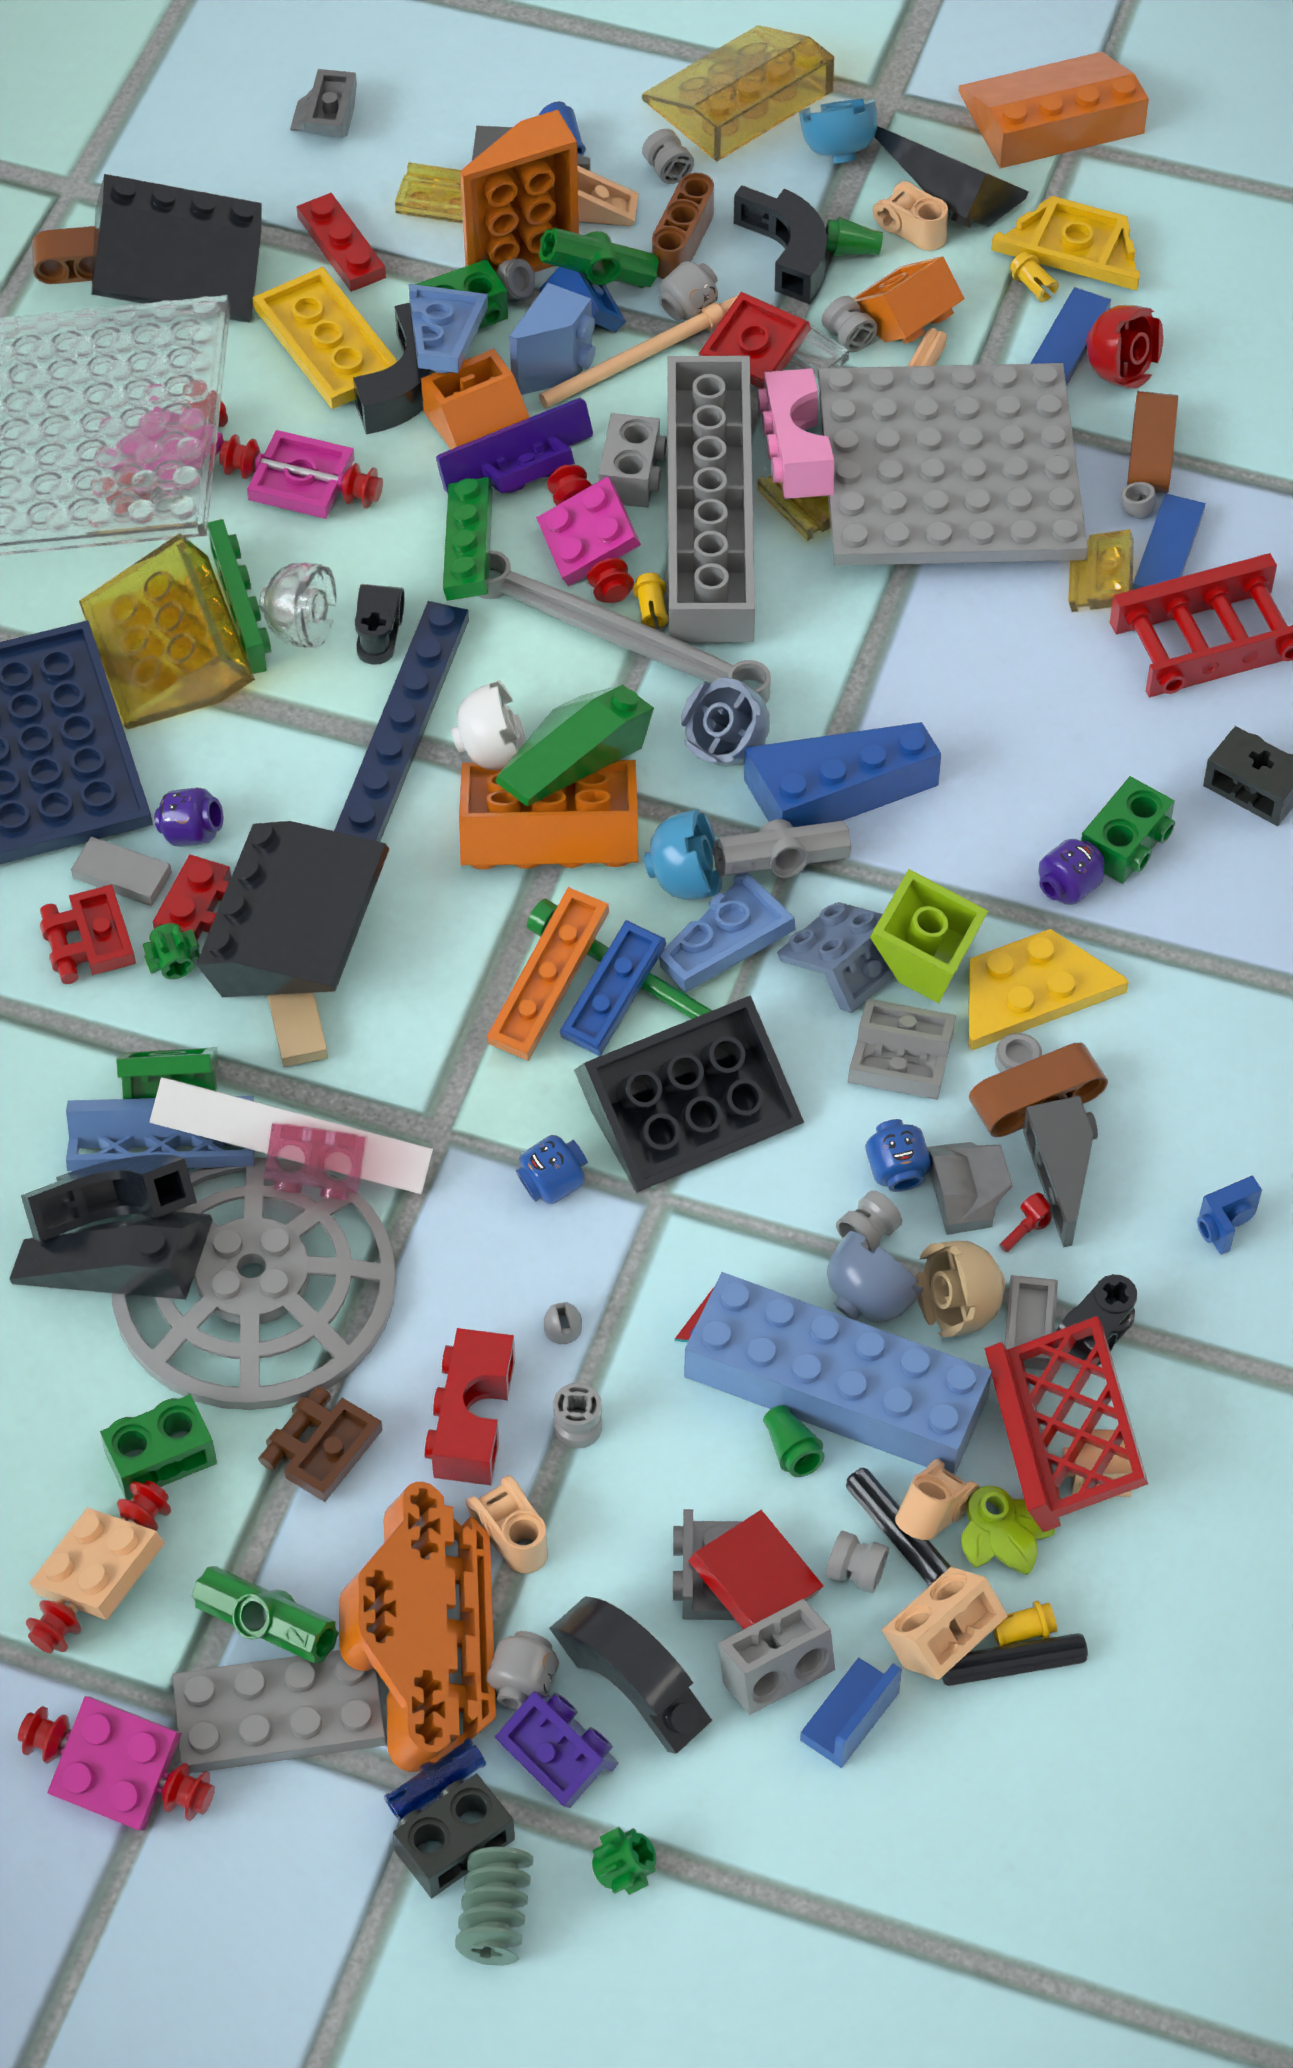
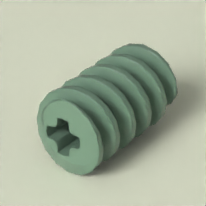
(489, 1905)

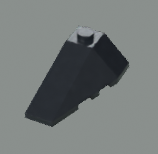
(965, 190)

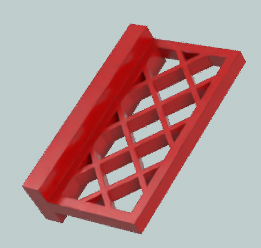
(1030, 1443)

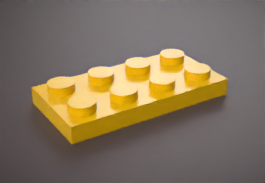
(323, 334)

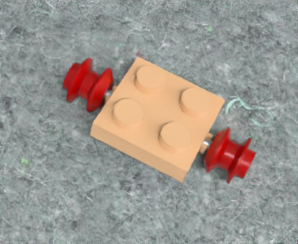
(96, 1565)

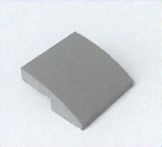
(902, 1048)

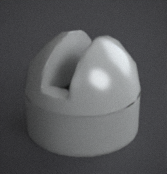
(1139, 499)
(552, 1323)

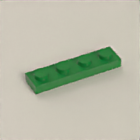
(467, 539)
(235, 582)

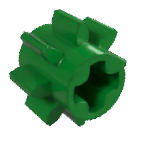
(171, 951)
(624, 1860)

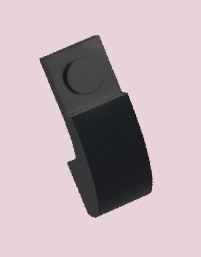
(797, 228)
(395, 393)
(109, 1189)
(629, 1656)

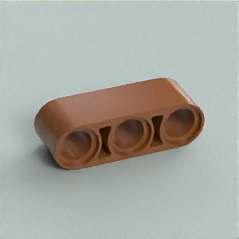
(683, 222)
(63, 255)
(1153, 439)
(1048, 1078)

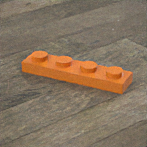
(548, 974)

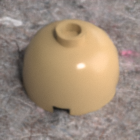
(959, 1287)

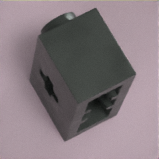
(1252, 775)

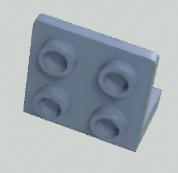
(843, 951)

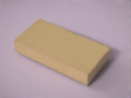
(297, 1028)

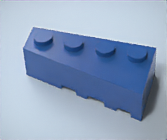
(841, 773)

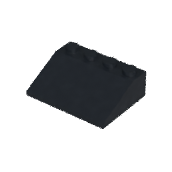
(174, 245)
(291, 910)
(689, 1094)

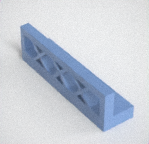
(125, 1124)

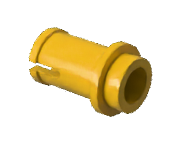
(1026, 268)
(650, 590)
(1026, 1624)

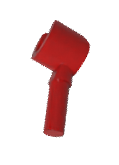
(1038, 1217)

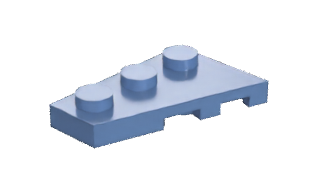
(444, 325)
(729, 932)

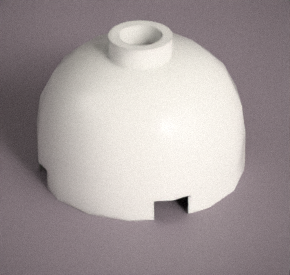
(488, 727)

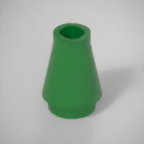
(850, 238)
(795, 1445)

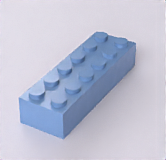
(837, 1373)

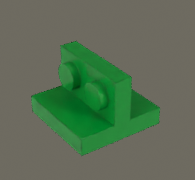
(144, 1069)

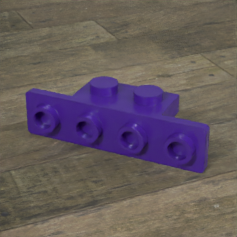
(521, 450)

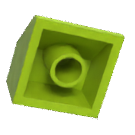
(926, 934)

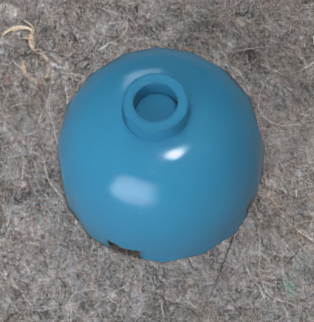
(840, 128)
(684, 857)

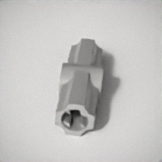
(781, 848)

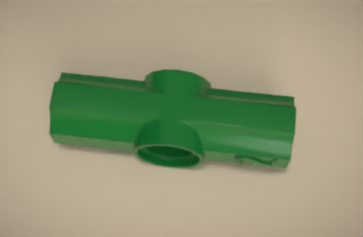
(598, 258)
(286, 1622)

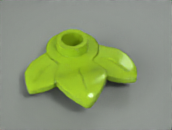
(1006, 1536)

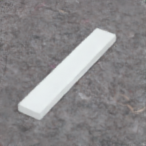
(250, 1123)

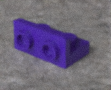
(556, 1746)

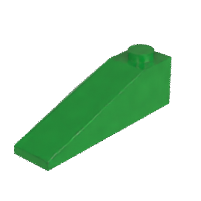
(577, 742)

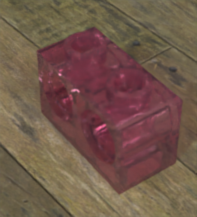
(316, 1146)

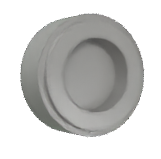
(517, 278)
(1016, 1050)

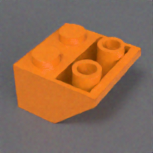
(474, 400)

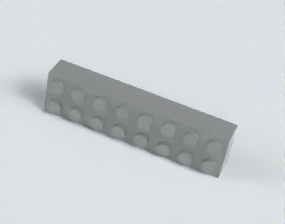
(710, 499)

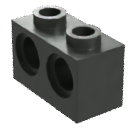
(459, 1839)

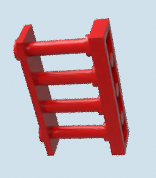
(1196, 593)

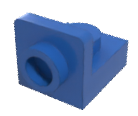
(1227, 1209)

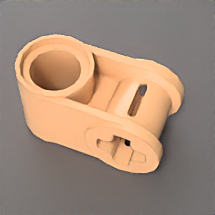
(916, 214)
(933, 1502)
(509, 1519)

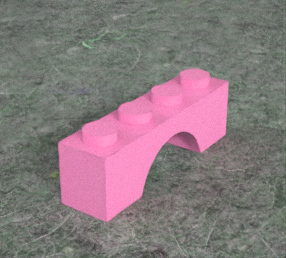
(799, 458)

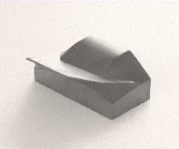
(328, 104)
(968, 1184)

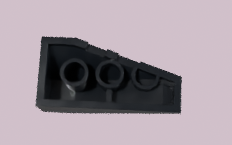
(119, 1257)

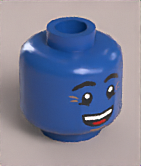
(898, 1155)
(552, 1169)

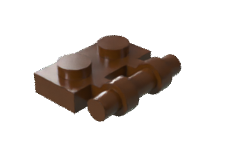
(330, 1451)

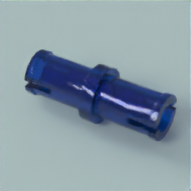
(434, 1779)

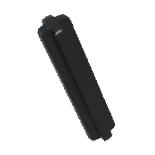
(883, 1510)
(1018, 1659)

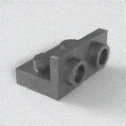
(688, 1586)

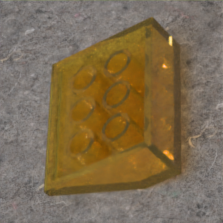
(744, 88)
(166, 635)

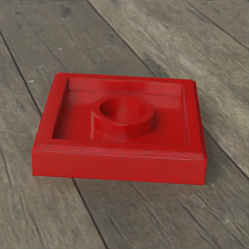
(759, 332)
(754, 1570)

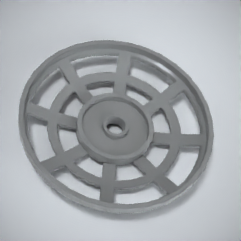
(267, 1295)

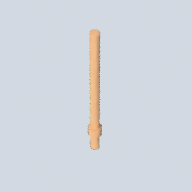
(707, 319)

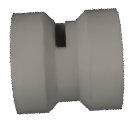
(667, 156)
(845, 319)
(872, 1219)
(574, 1426)
(857, 1561)

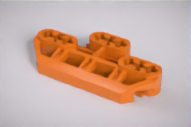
(400, 1626)

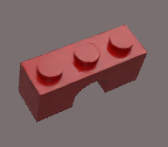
(477, 1369)

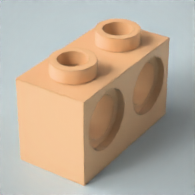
(944, 1623)

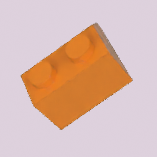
(911, 299)

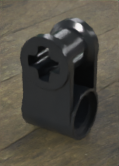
(377, 622)
(1113, 1303)

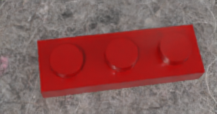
(341, 242)

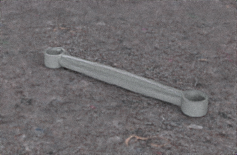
(620, 628)

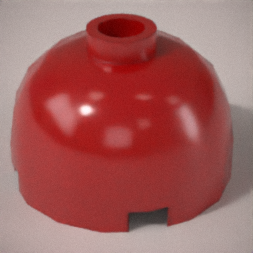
(1125, 344)

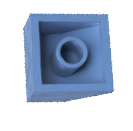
(552, 340)

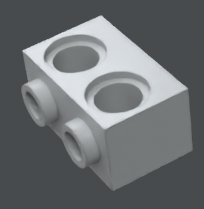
(631, 457)
(776, 1656)

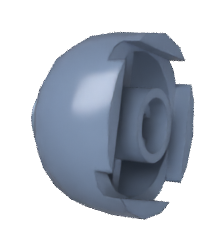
(724, 721)
(869, 1281)

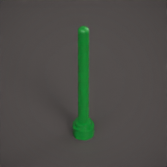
(657, 987)

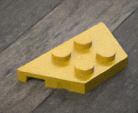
(1075, 240)
(1033, 985)

